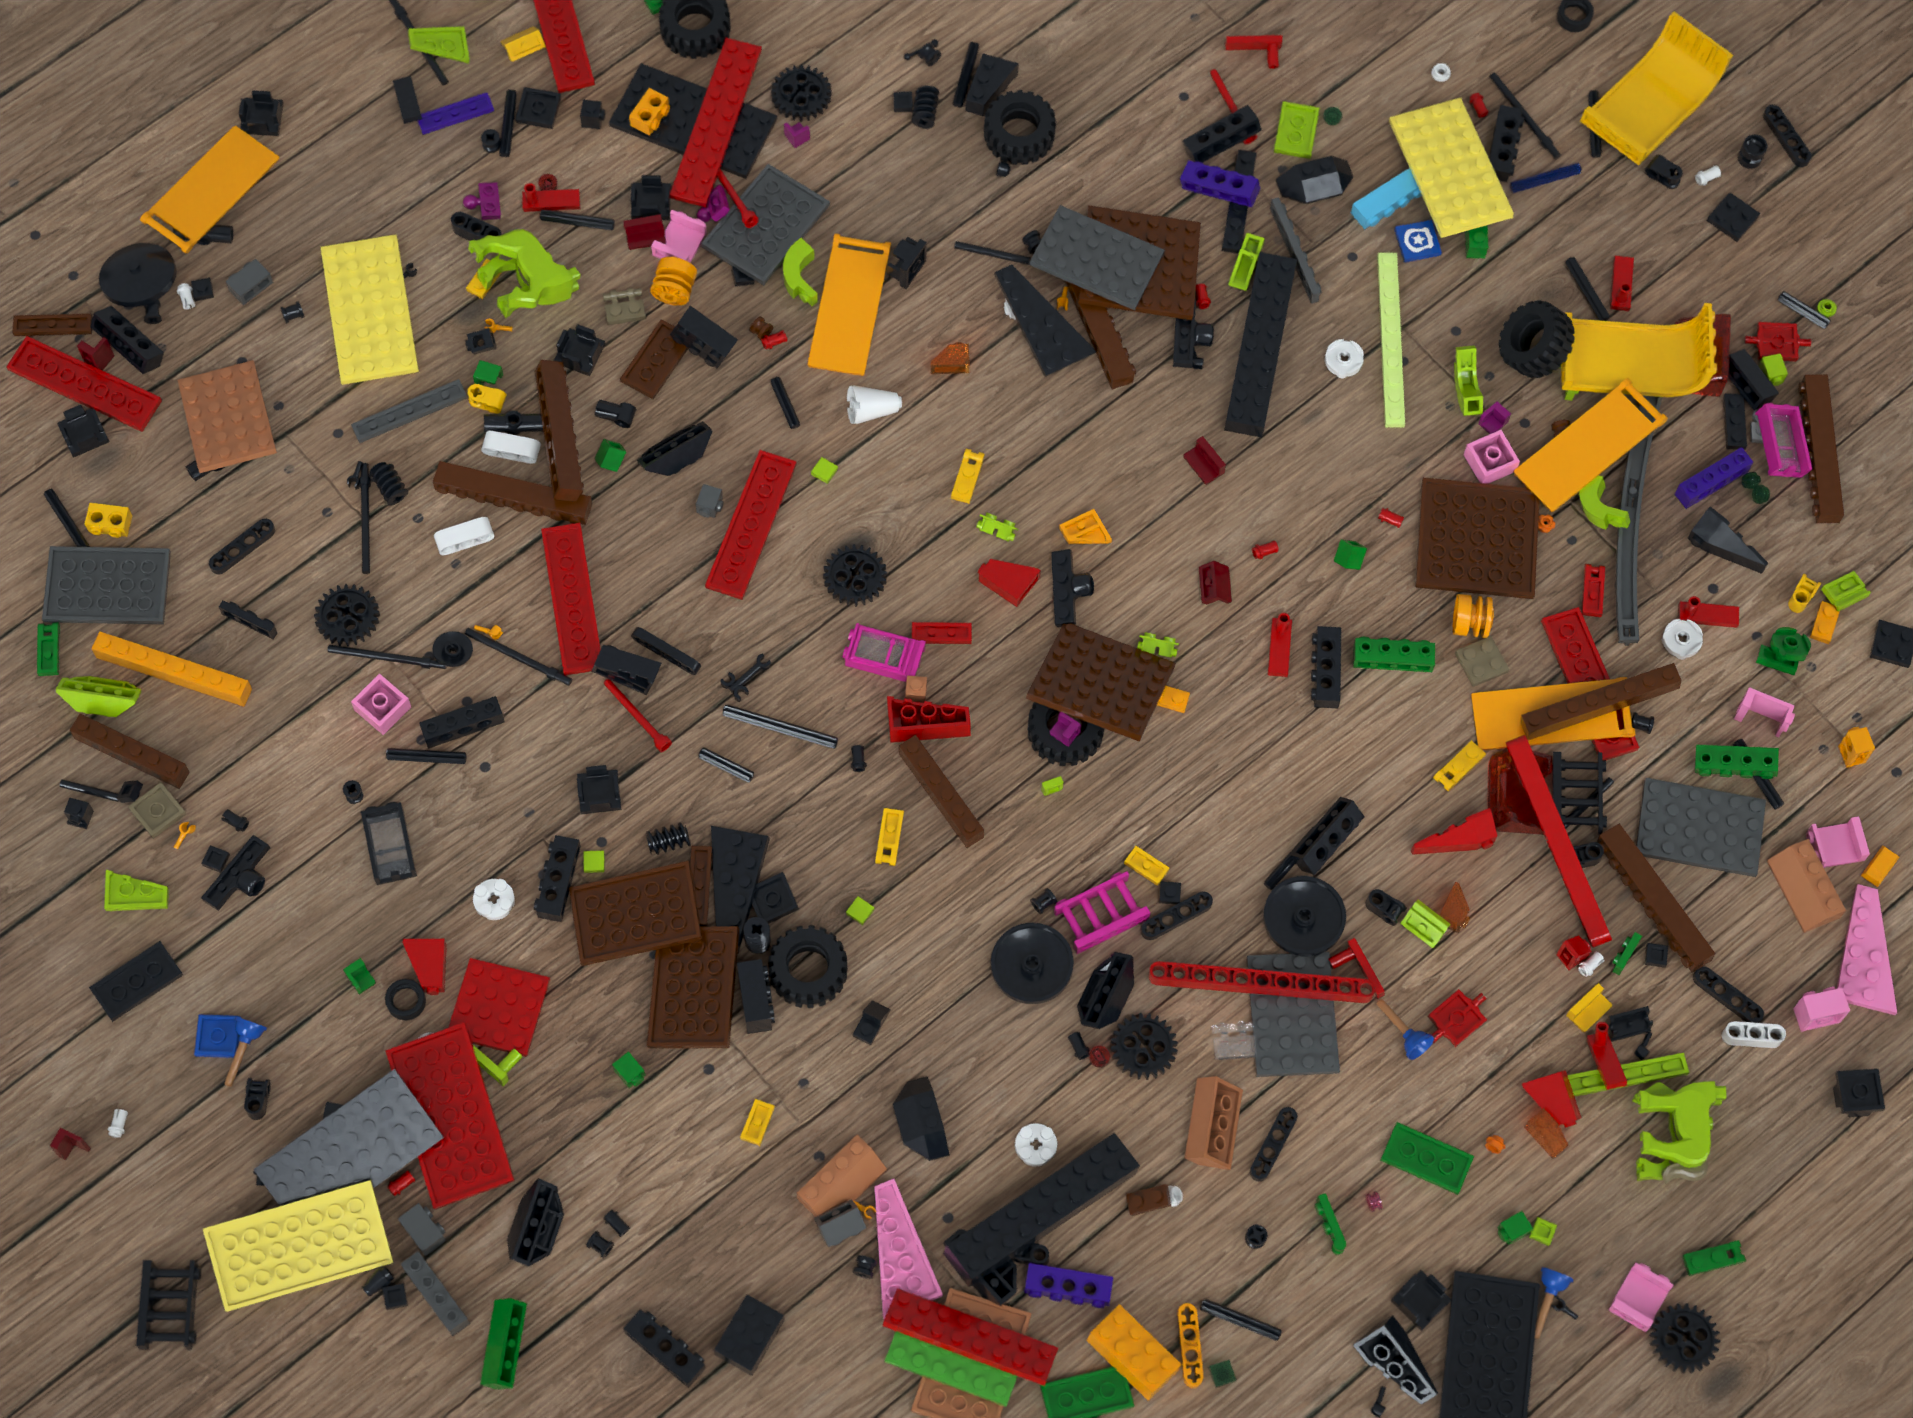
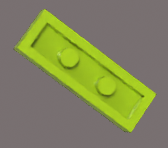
(499, 1071)

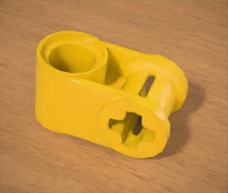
(486, 398)
(1804, 591)

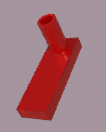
(1263, 42)
(549, 199)
(1622, 283)
(1708, 613)
(1280, 646)
(1355, 952)
(1606, 1057)

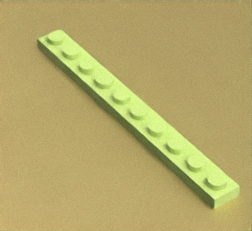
(1391, 340)

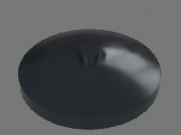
(137, 275)
(1304, 916)
(1032, 963)

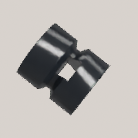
(1752, 151)

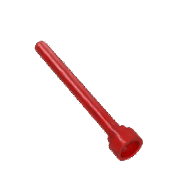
(1228, 99)
(749, 217)
(661, 742)

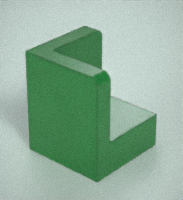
(487, 373)
(610, 455)
(1350, 554)
(359, 976)

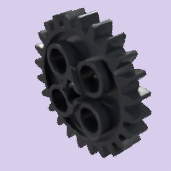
(801, 92)
(871, 582)
(338, 629)
(1159, 1036)
(1674, 1353)

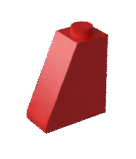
(1009, 579)
(429, 962)
(1556, 1097)

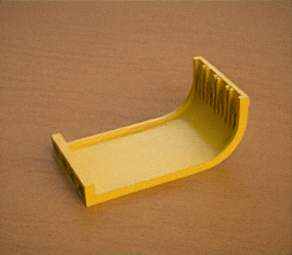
(1659, 90)
(1653, 357)

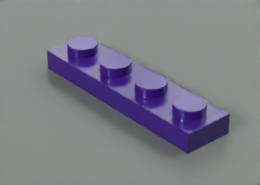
(455, 113)

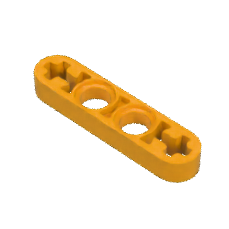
(1193, 1345)

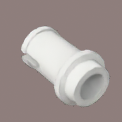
(1703, 177)
(184, 291)
(1586, 968)
(118, 1121)

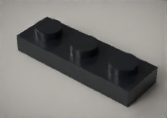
(1735, 421)
(248, 619)

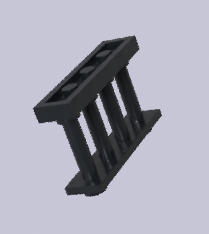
(1560, 784)
(149, 1294)

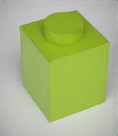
(1774, 369)

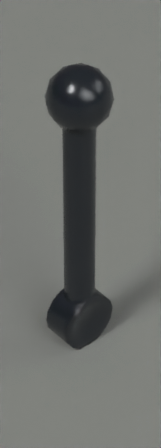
(907, 56)

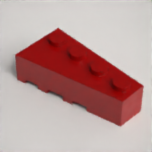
(926, 720)

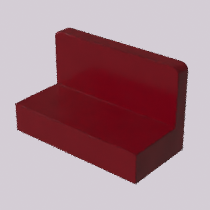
(643, 231)
(98, 356)
(1205, 461)
(1215, 583)
(65, 1141)

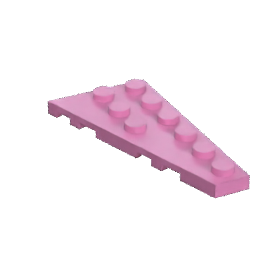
(1865, 959)
(900, 1249)

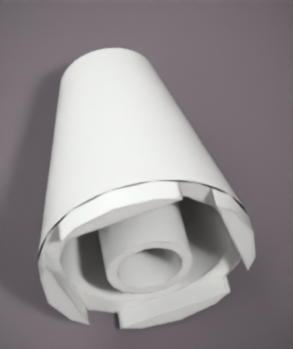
(871, 403)

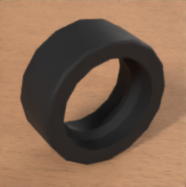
(1571, 25)
(403, 984)

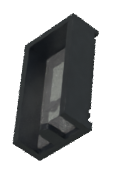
(388, 843)

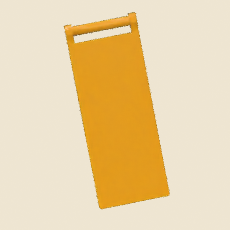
(211, 187)
(849, 306)
(1588, 446)
(1499, 715)

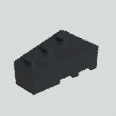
(989, 82)
(626, 668)

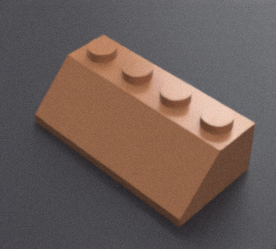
(1806, 886)
(1213, 1123)
(842, 1178)

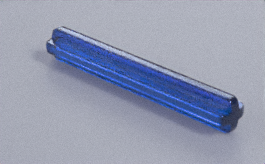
(1545, 177)

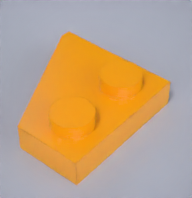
(1085, 530)

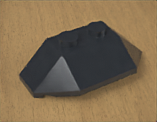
(1315, 180)
(677, 450)
(1107, 991)
(921, 1120)
(535, 1224)
(999, 1284)

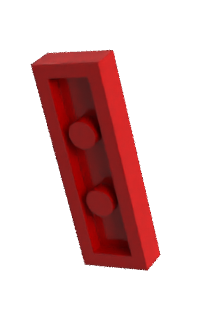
(942, 632)

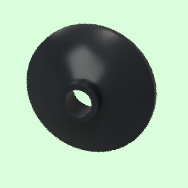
(450, 642)

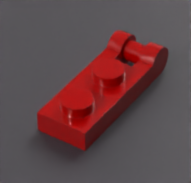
(1593, 591)

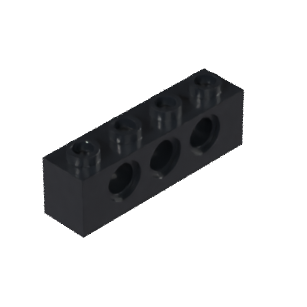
(1512, 118)
(1222, 135)
(127, 339)
(1323, 696)
(462, 722)
(1327, 835)
(555, 908)
(685, 1374)

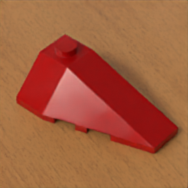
(1473, 834)

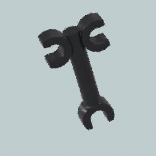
(737, 686)

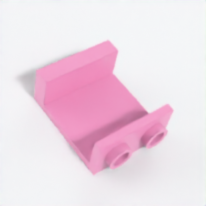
(682, 237)
(1766, 706)
(1839, 843)
(1640, 1296)

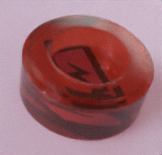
(547, 182)
(1099, 1056)

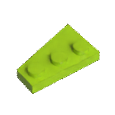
(441, 41)
(133, 894)

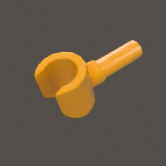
(1063, 300)
(494, 327)
(494, 633)
(183, 829)
(863, 1209)

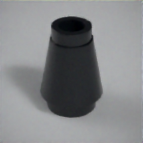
(380, 1278)

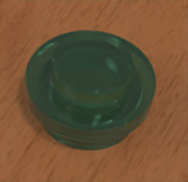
(1332, 116)
(1751, 480)
(1760, 494)

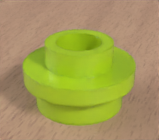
(1827, 312)

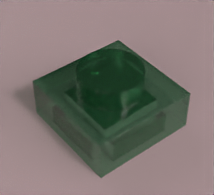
(1222, 1373)

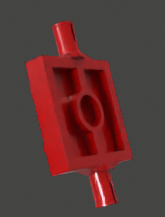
(1777, 339)
(1457, 1017)

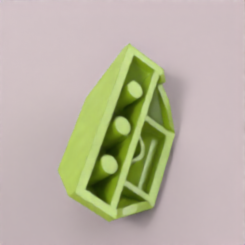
(98, 695)

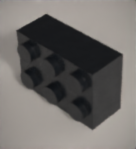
(703, 337)
(756, 996)
(749, 1335)

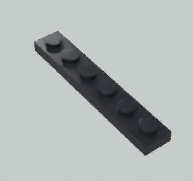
(1237, 213)

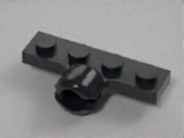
(1187, 335)
(1068, 587)
(239, 875)

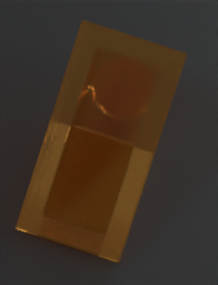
(952, 360)
(1456, 909)
(1547, 1133)

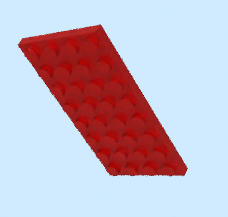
(452, 1091)

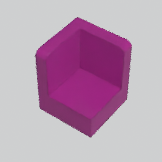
(796, 134)
(1494, 418)
(1065, 729)

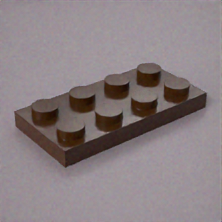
(654, 361)

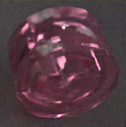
(1374, 1201)

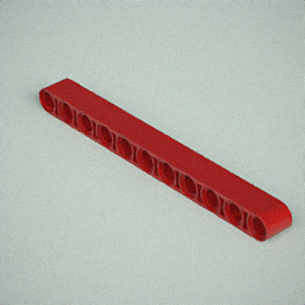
(1558, 841)
(1271, 978)

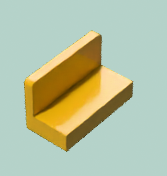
(523, 43)
(1589, 1009)

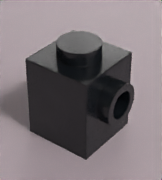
(592, 114)

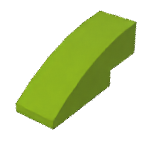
(1246, 262)

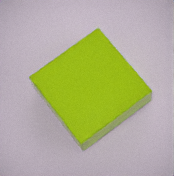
(824, 470)
(1052, 786)
(594, 861)
(860, 910)
(1543, 1231)

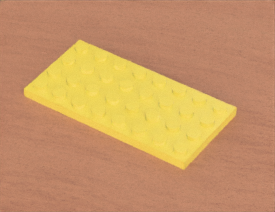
(1451, 167)
(369, 309)
(298, 1245)

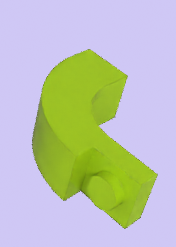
(796, 258)
(1466, 383)
(1598, 512)

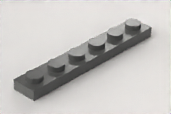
(1293, 246)
(409, 411)

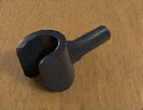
(408, 273)
(1197, 362)
(354, 478)
(1641, 1052)
(1561, 1306)
(1377, 1408)

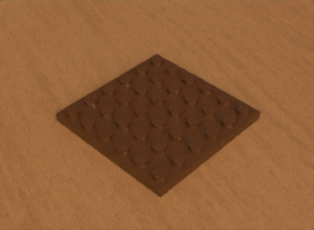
(1174, 280)
(1477, 538)
(1101, 681)

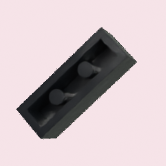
(1750, 380)

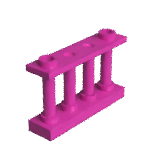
(1102, 932)

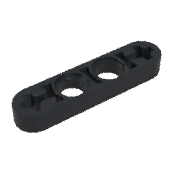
(1790, 134)
(239, 543)
(666, 651)
(1178, 918)
(1730, 992)
(1274, 1144)

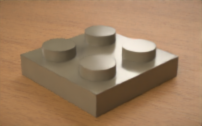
(1482, 661)
(157, 810)

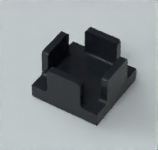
(261, 114)
(650, 198)
(911, 258)
(579, 349)
(82, 430)
(598, 790)
(1859, 1092)
(1421, 1299)

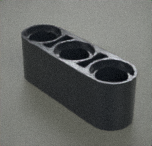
(470, 225)

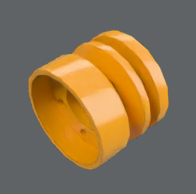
(673, 281)
(1472, 616)

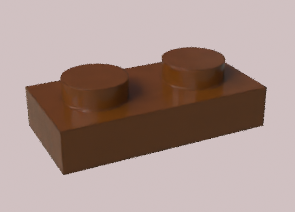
(1148, 1200)

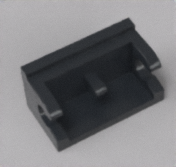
(1629, 1024)

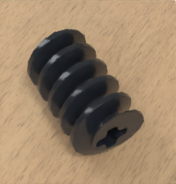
(925, 107)
(388, 483)
(667, 838)
(757, 935)

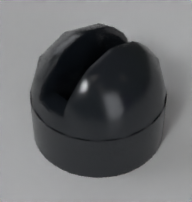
(1003, 169)

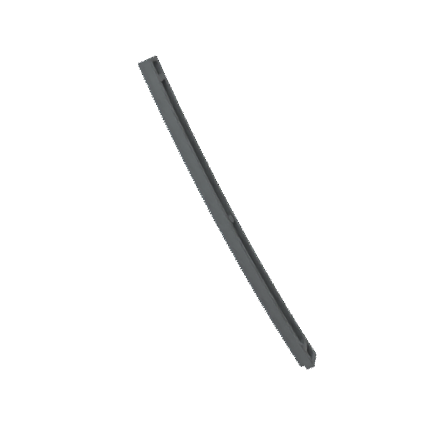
(1628, 537)

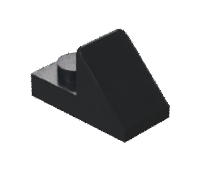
(871, 1022)

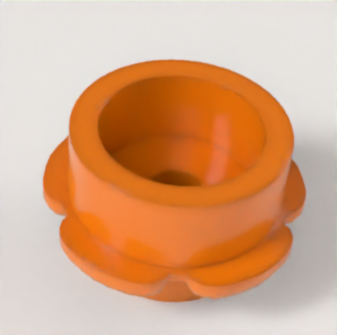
(1545, 528)
(1495, 1144)

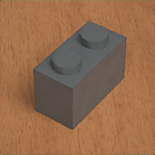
(249, 281)
(840, 1223)
(422, 1228)

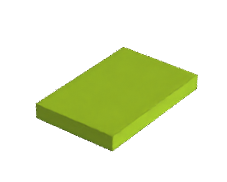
(1296, 130)

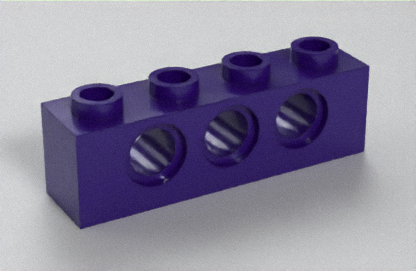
(1210, 186)
(1713, 478)
(1059, 1276)

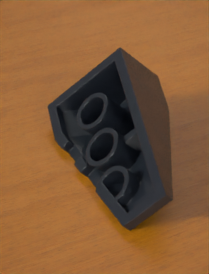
(1717, 538)
(1393, 1353)

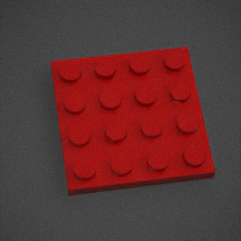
(500, 1005)

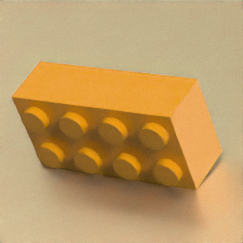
(1134, 1352)

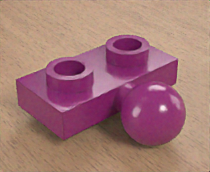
(487, 200)
(717, 206)

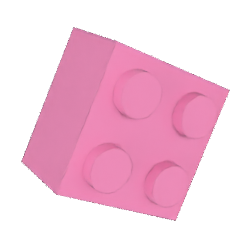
(1491, 457)
(381, 704)
(1821, 1008)

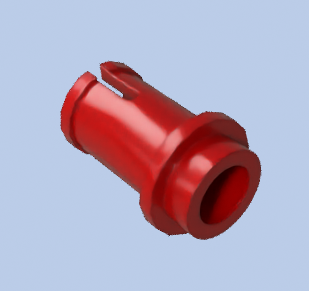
(1478, 104)
(1203, 301)
(773, 340)
(1390, 517)
(1265, 549)
(400, 1183)

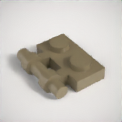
(625, 311)

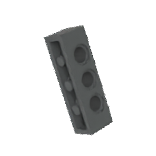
(435, 1293)

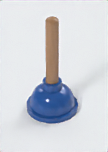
(247, 1031)
(1415, 1041)
(1554, 1282)

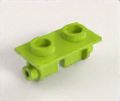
(1005, 529)
(1150, 643)

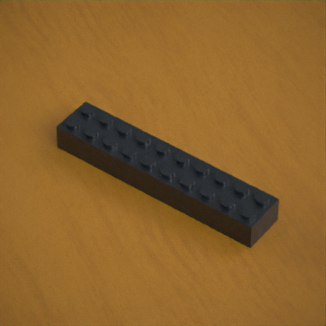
(1260, 345)
(1041, 1210)

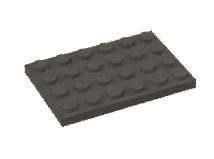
(784, 214)
(1097, 257)
(106, 585)
(1701, 827)
(1293, 1032)

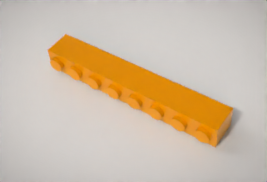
(171, 669)

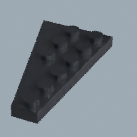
(1045, 329)
(736, 871)

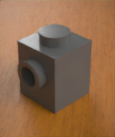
(709, 501)

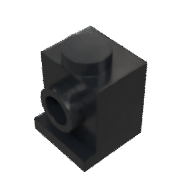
(475, 337)
(78, 813)

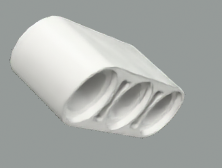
(511, 447)
(464, 535)
(1761, 1029)

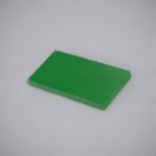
(1427, 1158)
(1087, 1395)

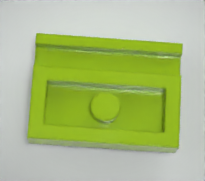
(1845, 591)
(1425, 923)

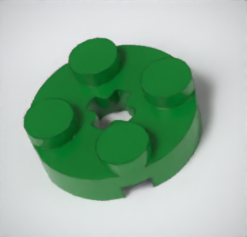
(1798, 646)

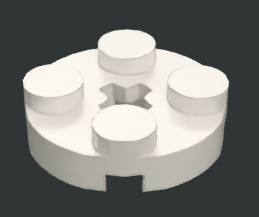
(1344, 368)
(1682, 649)
(484, 892)
(1043, 1135)

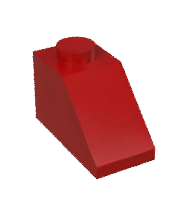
(1574, 952)

